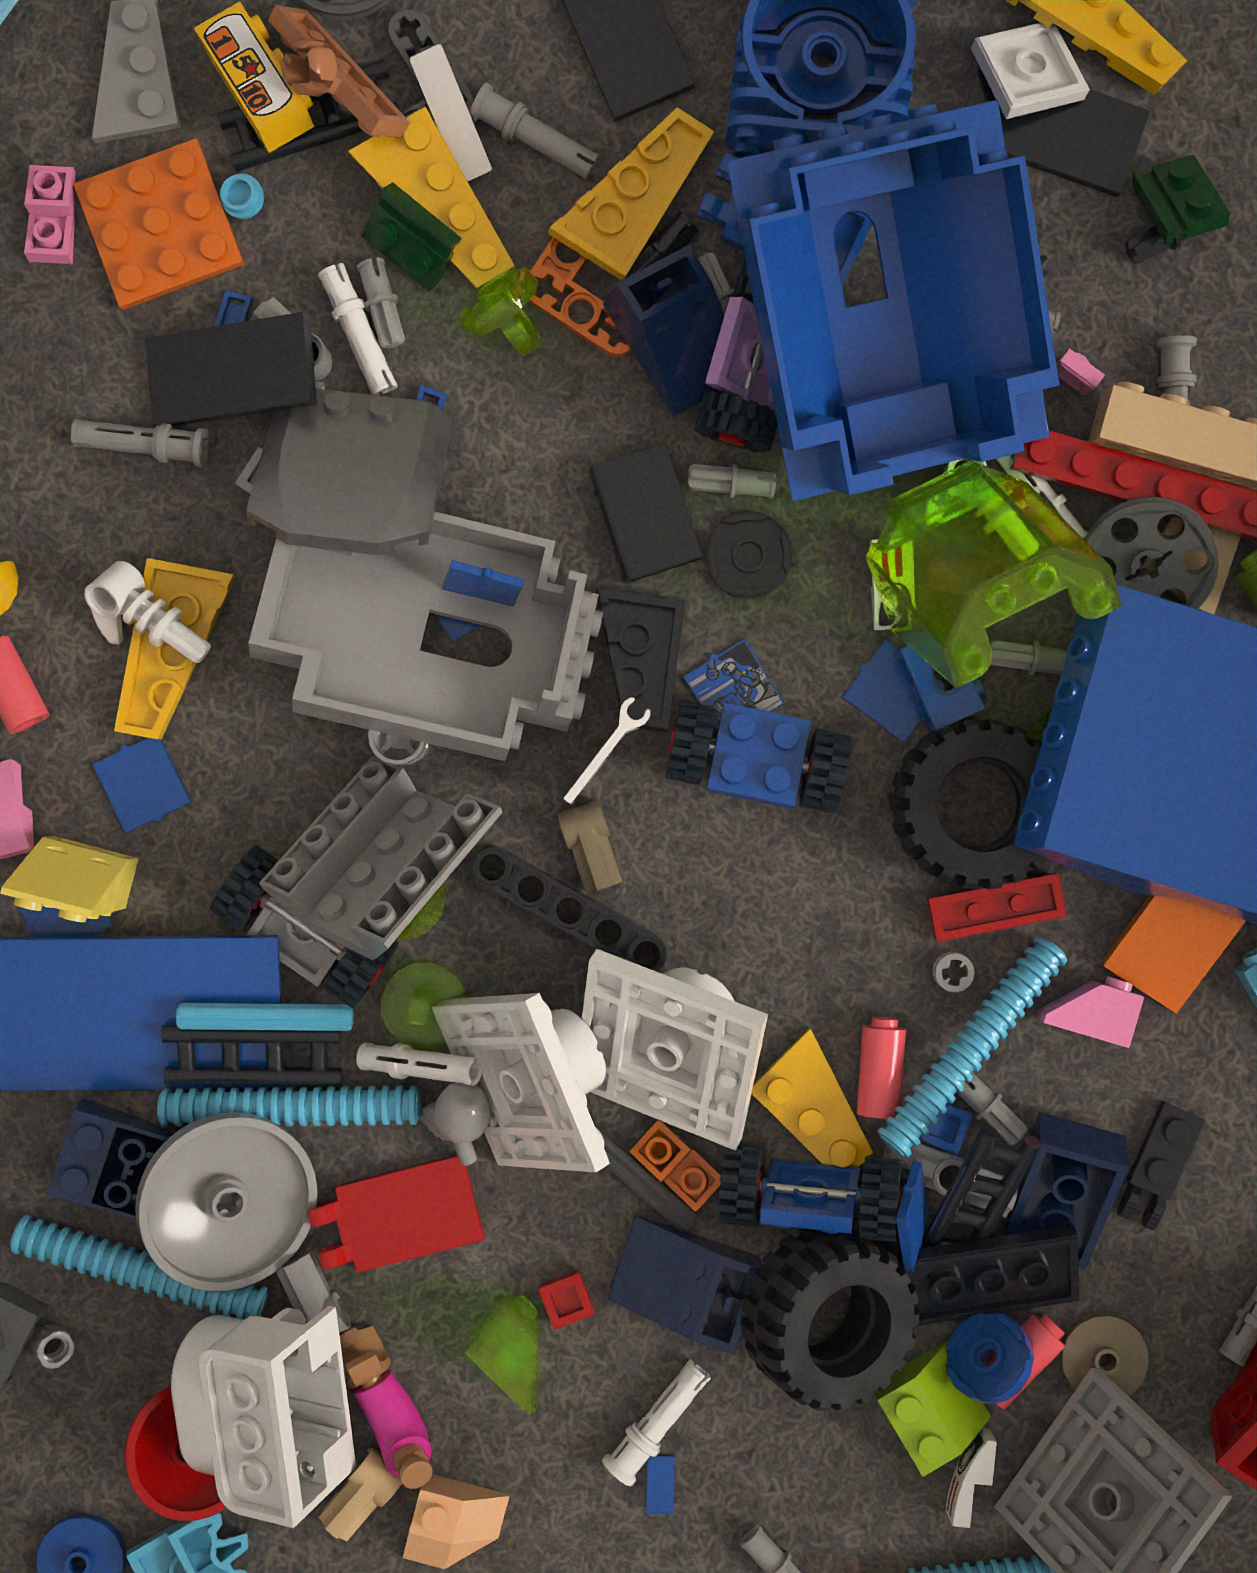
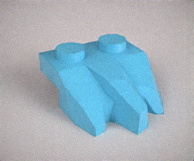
(189, 1549)

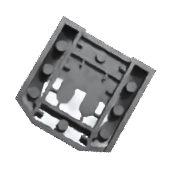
(352, 472)

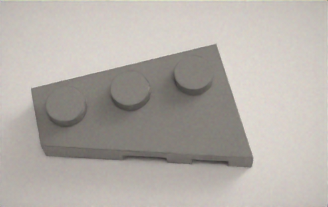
(135, 75)

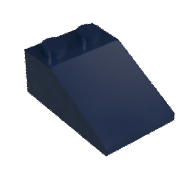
(1070, 1181)

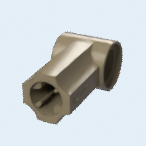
(587, 837)

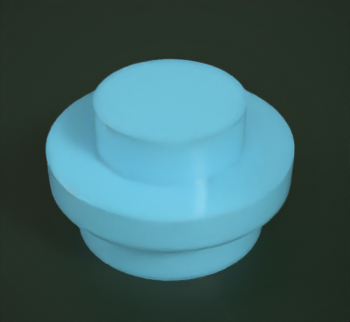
(241, 196)

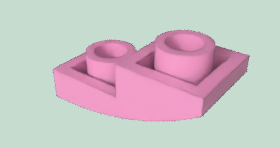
(51, 210)
(15, 818)

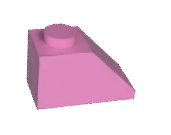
(1097, 1011)

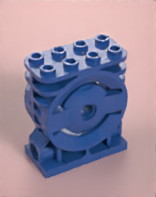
(761, 115)

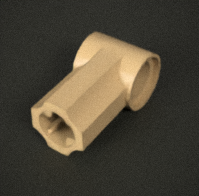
(364, 1490)

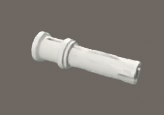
(645, 1437)

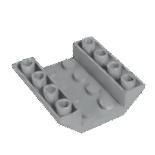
(375, 858)

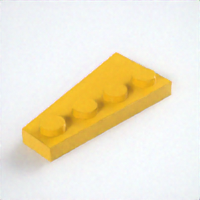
(1115, 32)
(430, 175)
(627, 205)
(159, 675)

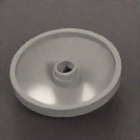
(225, 1201)

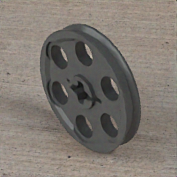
(1150, 542)

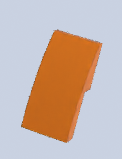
(677, 1165)

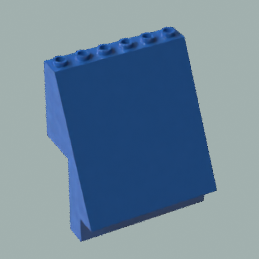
(1153, 756)

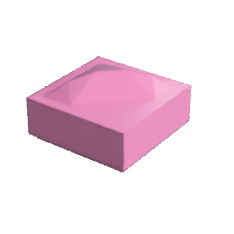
(1078, 372)

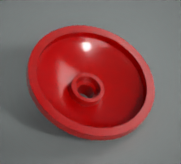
(158, 1470)

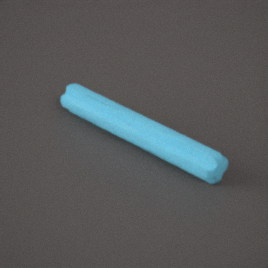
(264, 1016)

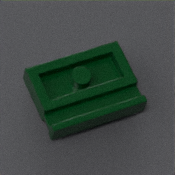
(1180, 199)
(410, 236)

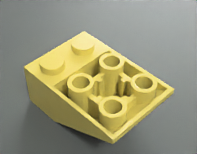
(72, 878)

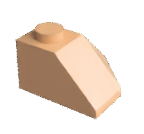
(453, 1521)

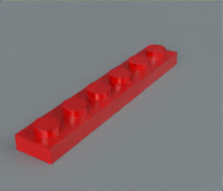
(1130, 477)

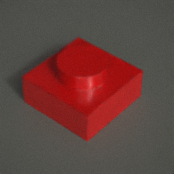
(566, 1299)

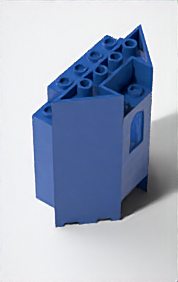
(965, 326)

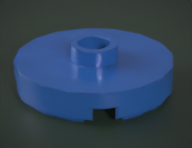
(973, 1345)
(84, 1537)

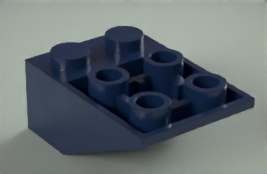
(670, 325)
(105, 1158)
(684, 1283)

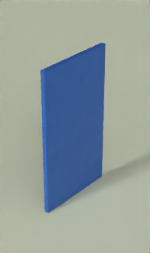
(96, 1006)

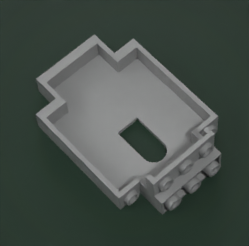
(361, 624)

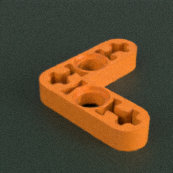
(563, 278)

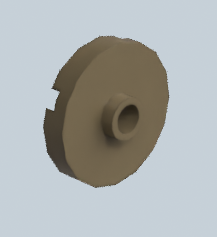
(1100, 1335)

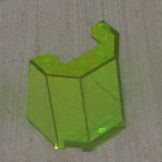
(972, 555)

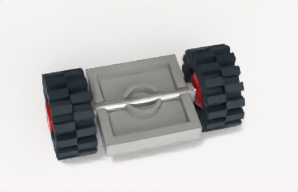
(299, 947)

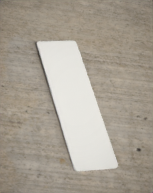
(450, 111)

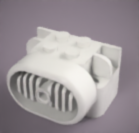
(264, 1409)

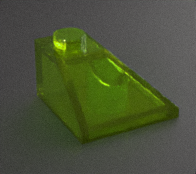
(508, 1349)

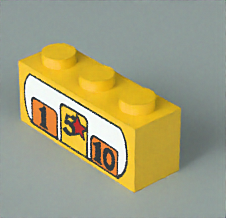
(255, 75)

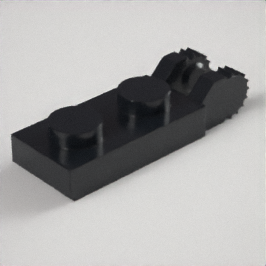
(1160, 1162)

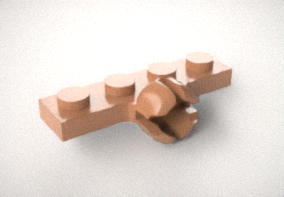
(328, 68)

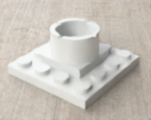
(674, 1045)
(534, 1077)

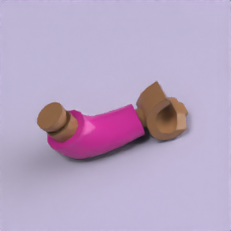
(387, 1407)

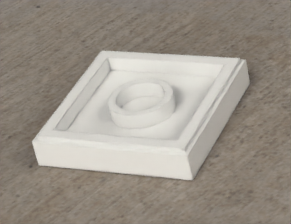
(1029, 69)

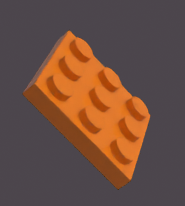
(159, 224)

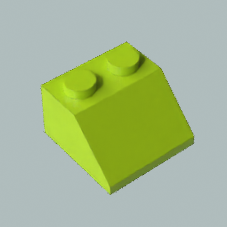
(929, 1412)

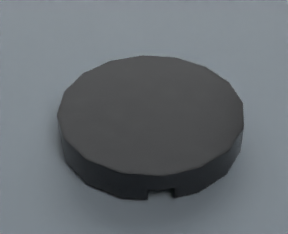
(740, 570)

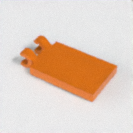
(1171, 947)

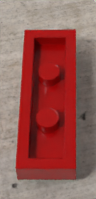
(988, 910)

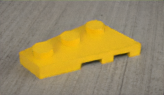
(811, 1104)

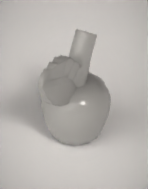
(458, 1117)

